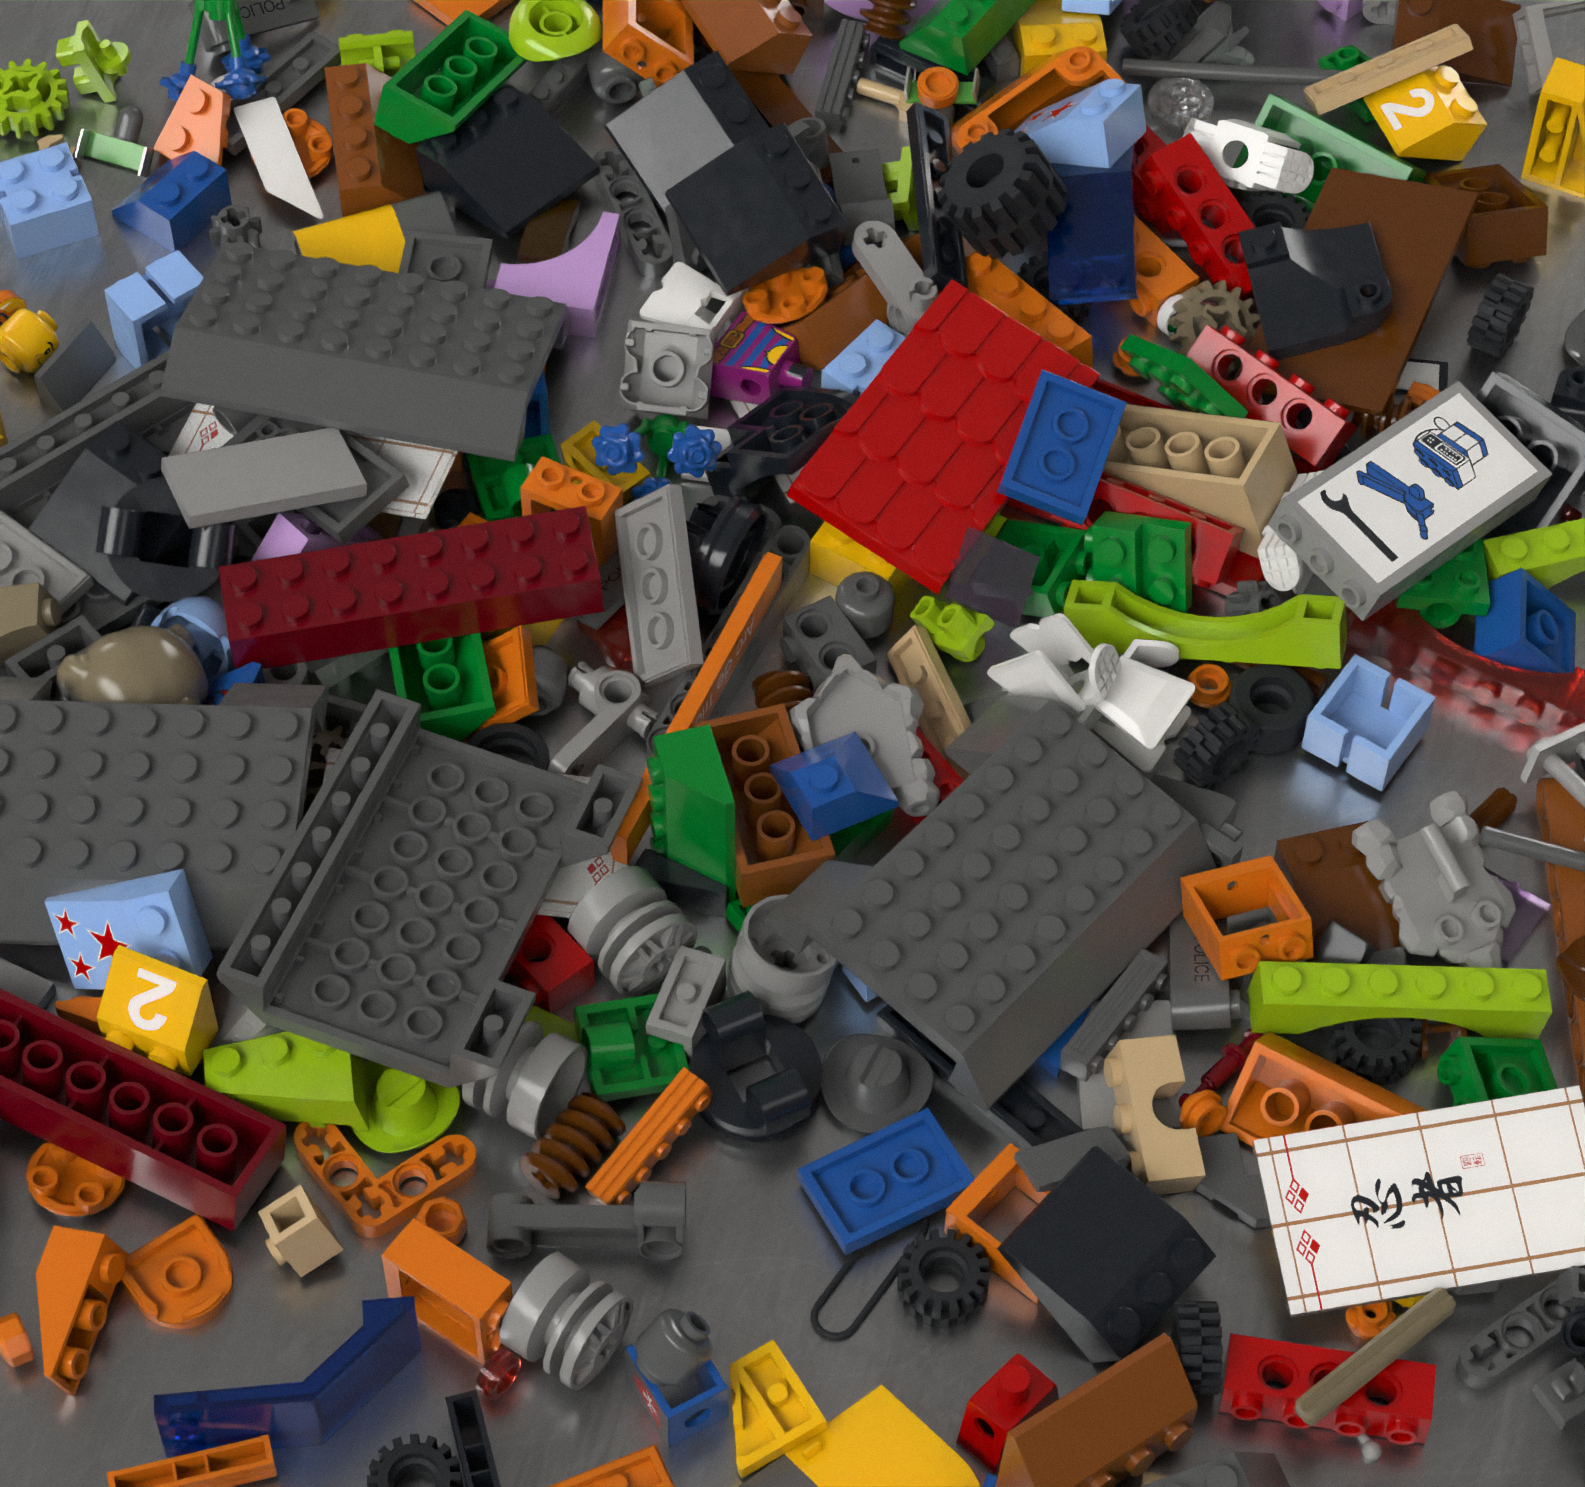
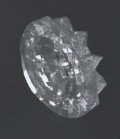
(1173, 91)

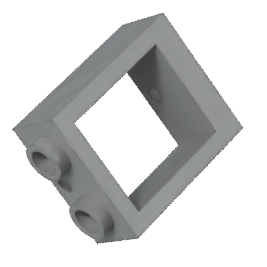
(1534, 39)

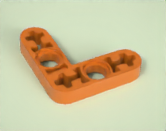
(384, 1191)

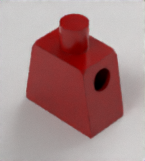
(1000, 1405)

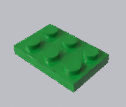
(1180, 379)

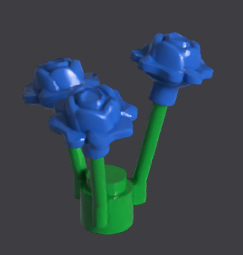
(242, 62)
(666, 436)

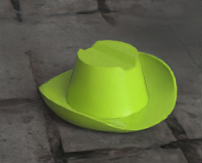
(553, 29)
(405, 1109)

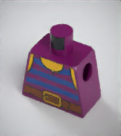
(756, 362)

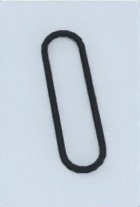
(870, 1304)

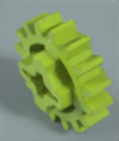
(26, 100)

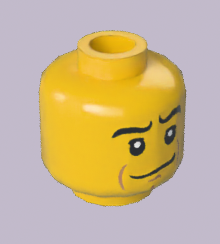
(27, 340)

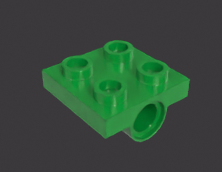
(499, 480)
(1451, 589)
(621, 1054)

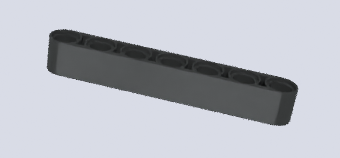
(794, 547)

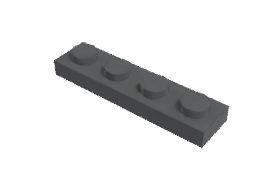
(288, 80)

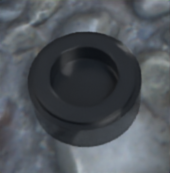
(453, 507)

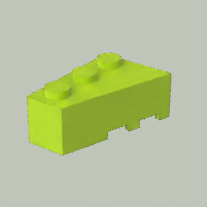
(291, 1079)

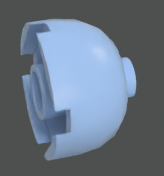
(208, 627)

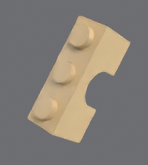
(1143, 1072)

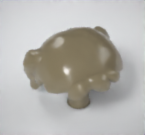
(136, 667)

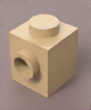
(299, 1232)

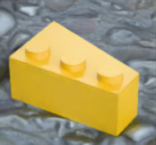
(1558, 132)

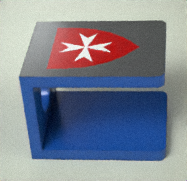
(673, 1422)

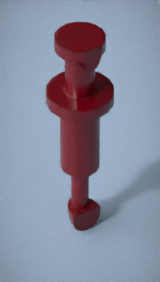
(1232, 1060)

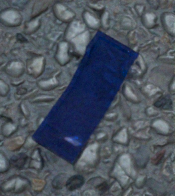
(1095, 236)
(298, 1411)

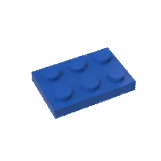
(1061, 447)
(885, 1180)

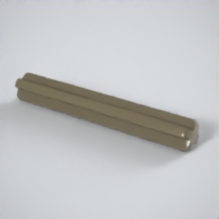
(1374, 1356)

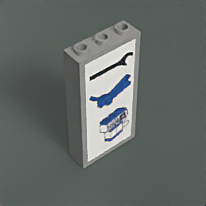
(1409, 500)

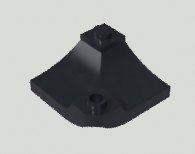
(1315, 285)
(777, 438)

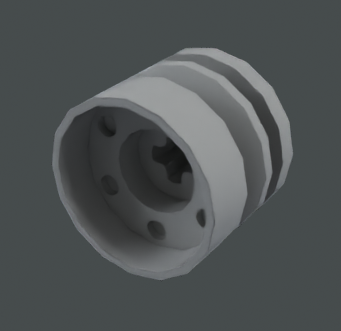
(631, 929)
(774, 972)
(533, 1081)
(566, 1320)

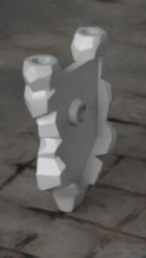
(883, 720)
(1440, 885)

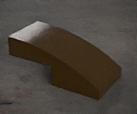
(549, 233)

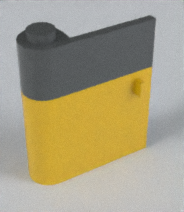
(377, 234)
(870, 1446)

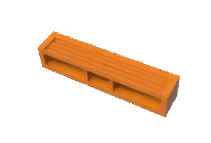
(650, 1139)
(212, 1467)

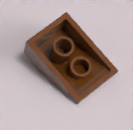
(1484, 21)
(1506, 221)
(1337, 886)

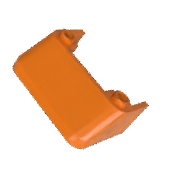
(1035, 90)

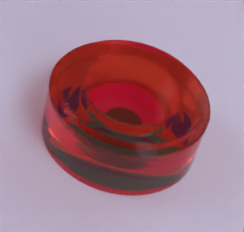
(498, 1374)

